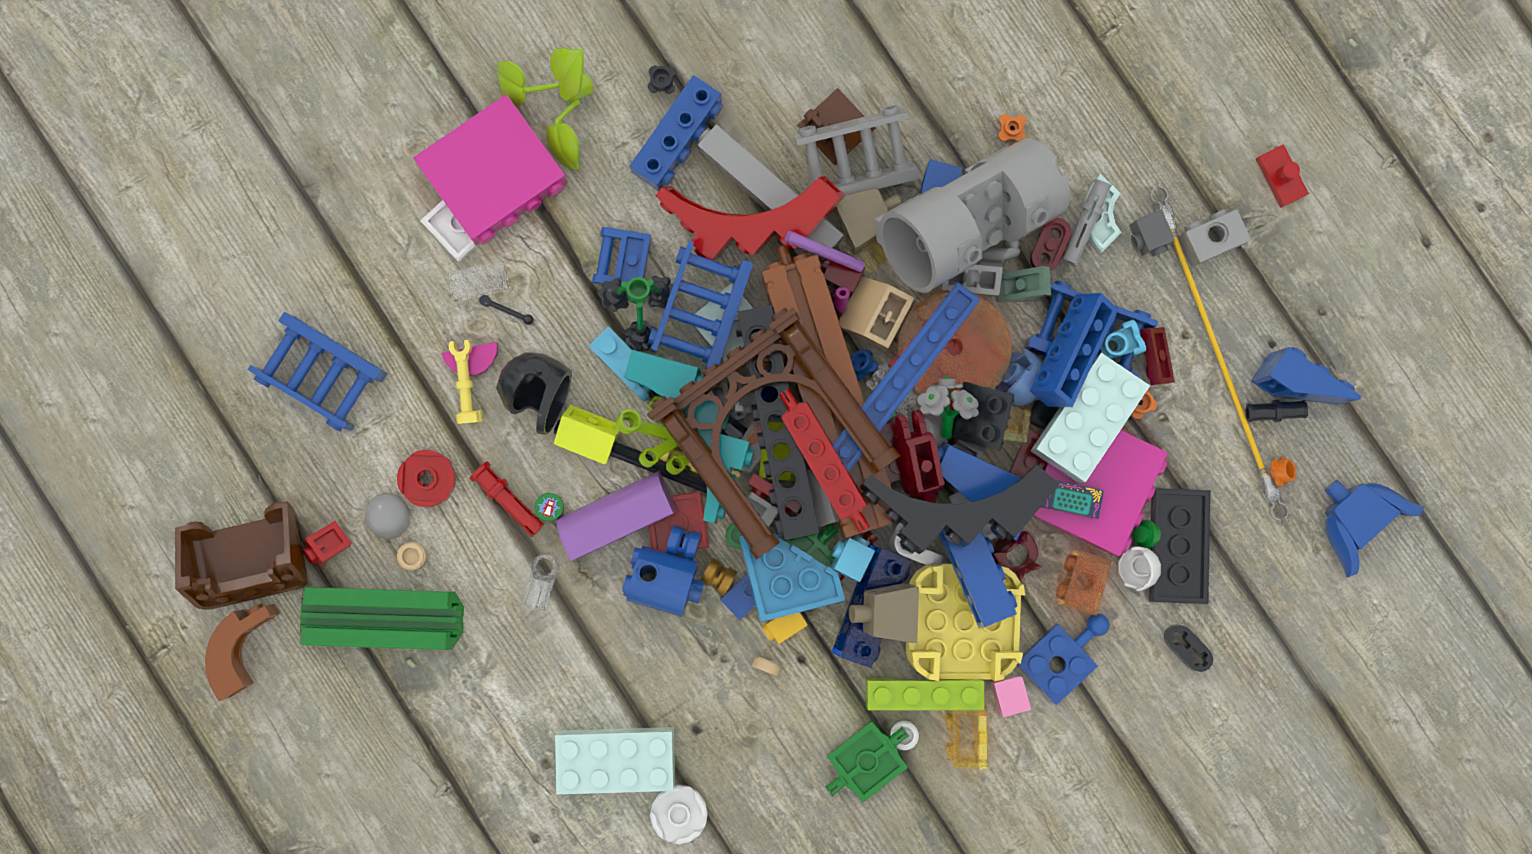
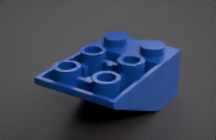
(1292, 376)

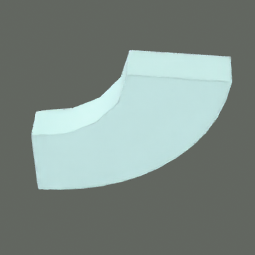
(1105, 229)

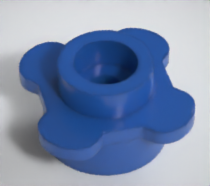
(860, 358)

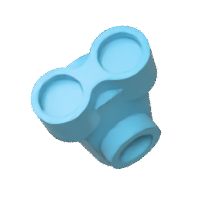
(1126, 341)

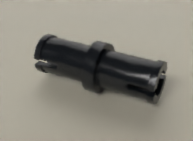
(1276, 411)

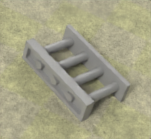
(874, 176)

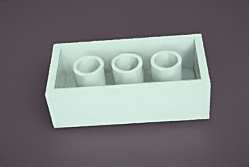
(1084, 432)
(615, 760)

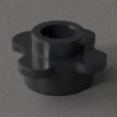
(658, 72)

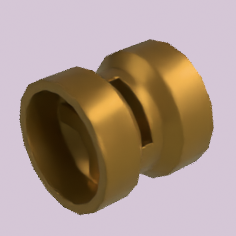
(725, 577)

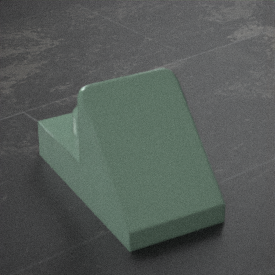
(1025, 285)

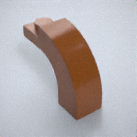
(223, 654)

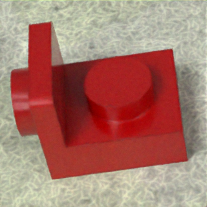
(325, 544)

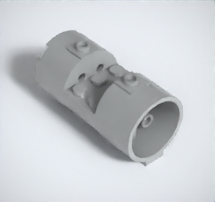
(992, 202)

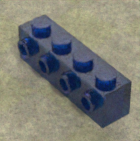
(852, 642)

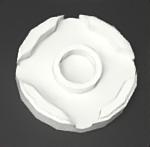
(679, 814)

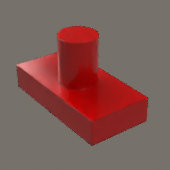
(1282, 176)

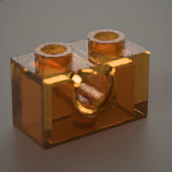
(1096, 570)

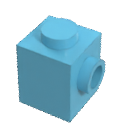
(852, 557)

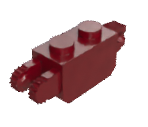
(918, 458)

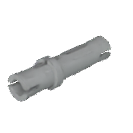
(1098, 189)

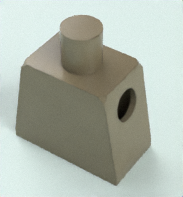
(858, 214)
(889, 612)

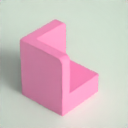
(1010, 696)

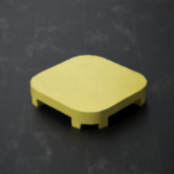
(949, 637)

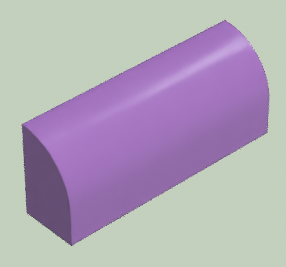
(615, 516)

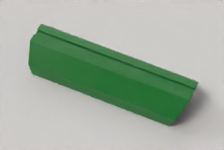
(380, 618)

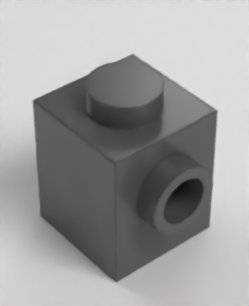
(1151, 234)

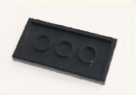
(1183, 545)

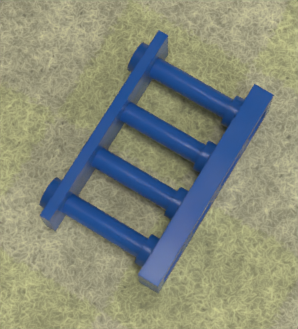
(1062, 291)
(728, 301)
(318, 344)

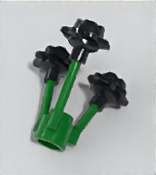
(638, 292)

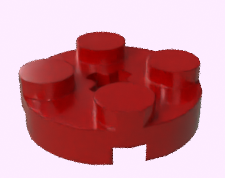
(415, 490)

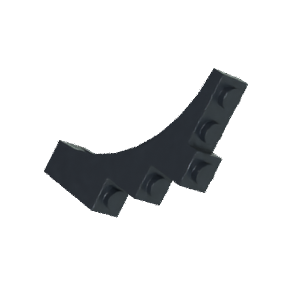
(962, 522)

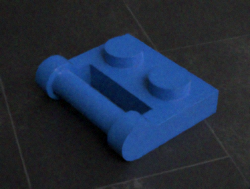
(631, 256)

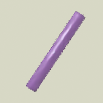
(824, 251)

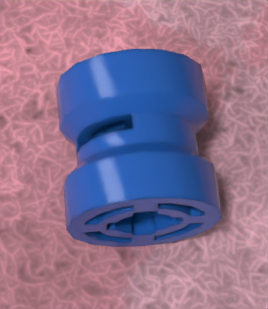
(689, 545)

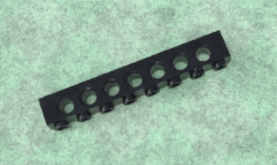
(806, 522)

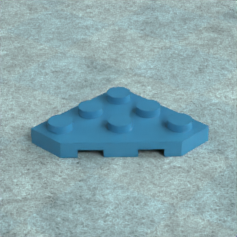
(789, 581)

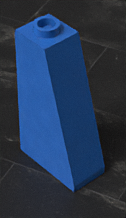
(972, 475)

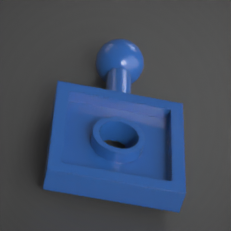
(1076, 662)

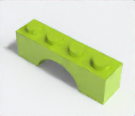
(910, 694)

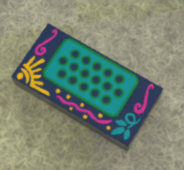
(1075, 500)

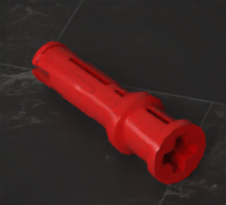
(498, 490)

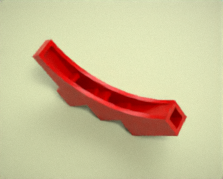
(752, 232)

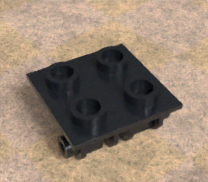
(991, 423)

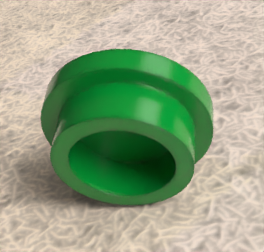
(1147, 534)

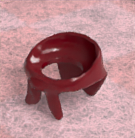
(1004, 546)

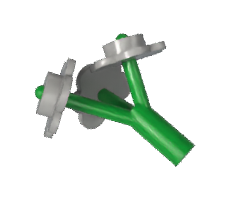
(937, 402)

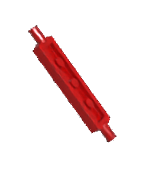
(824, 460)

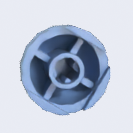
(1021, 377)

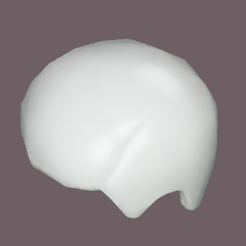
(1139, 568)

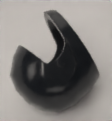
(535, 383)

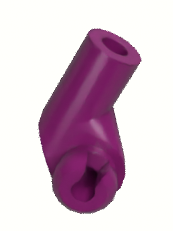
(840, 299)

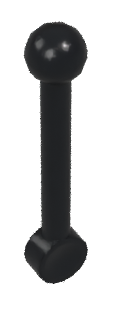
(486, 301)

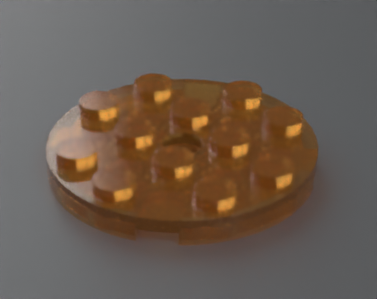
(984, 346)

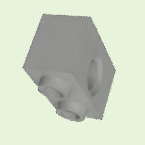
(1230, 234)

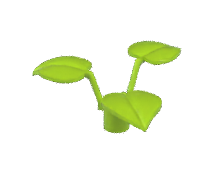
(573, 85)

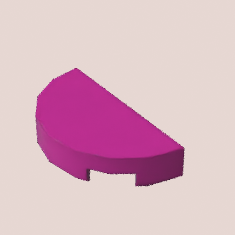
(479, 359)

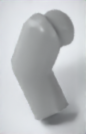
(1002, 254)

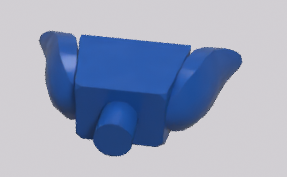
(1360, 516)

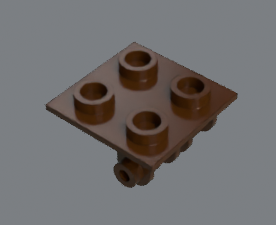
(834, 110)

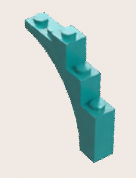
(666, 379)

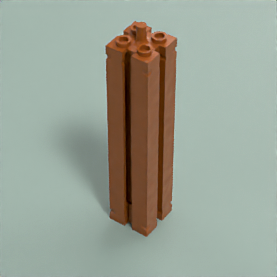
(804, 288)

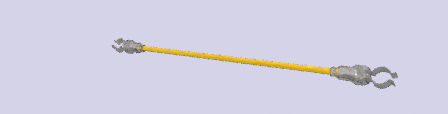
(1269, 490)

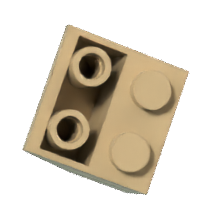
(875, 312)

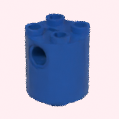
(670, 588)

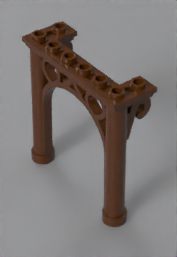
(710, 464)

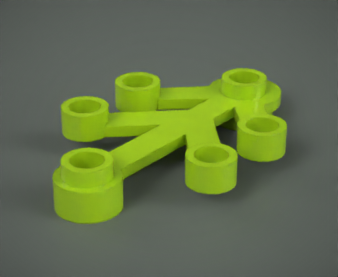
(654, 430)

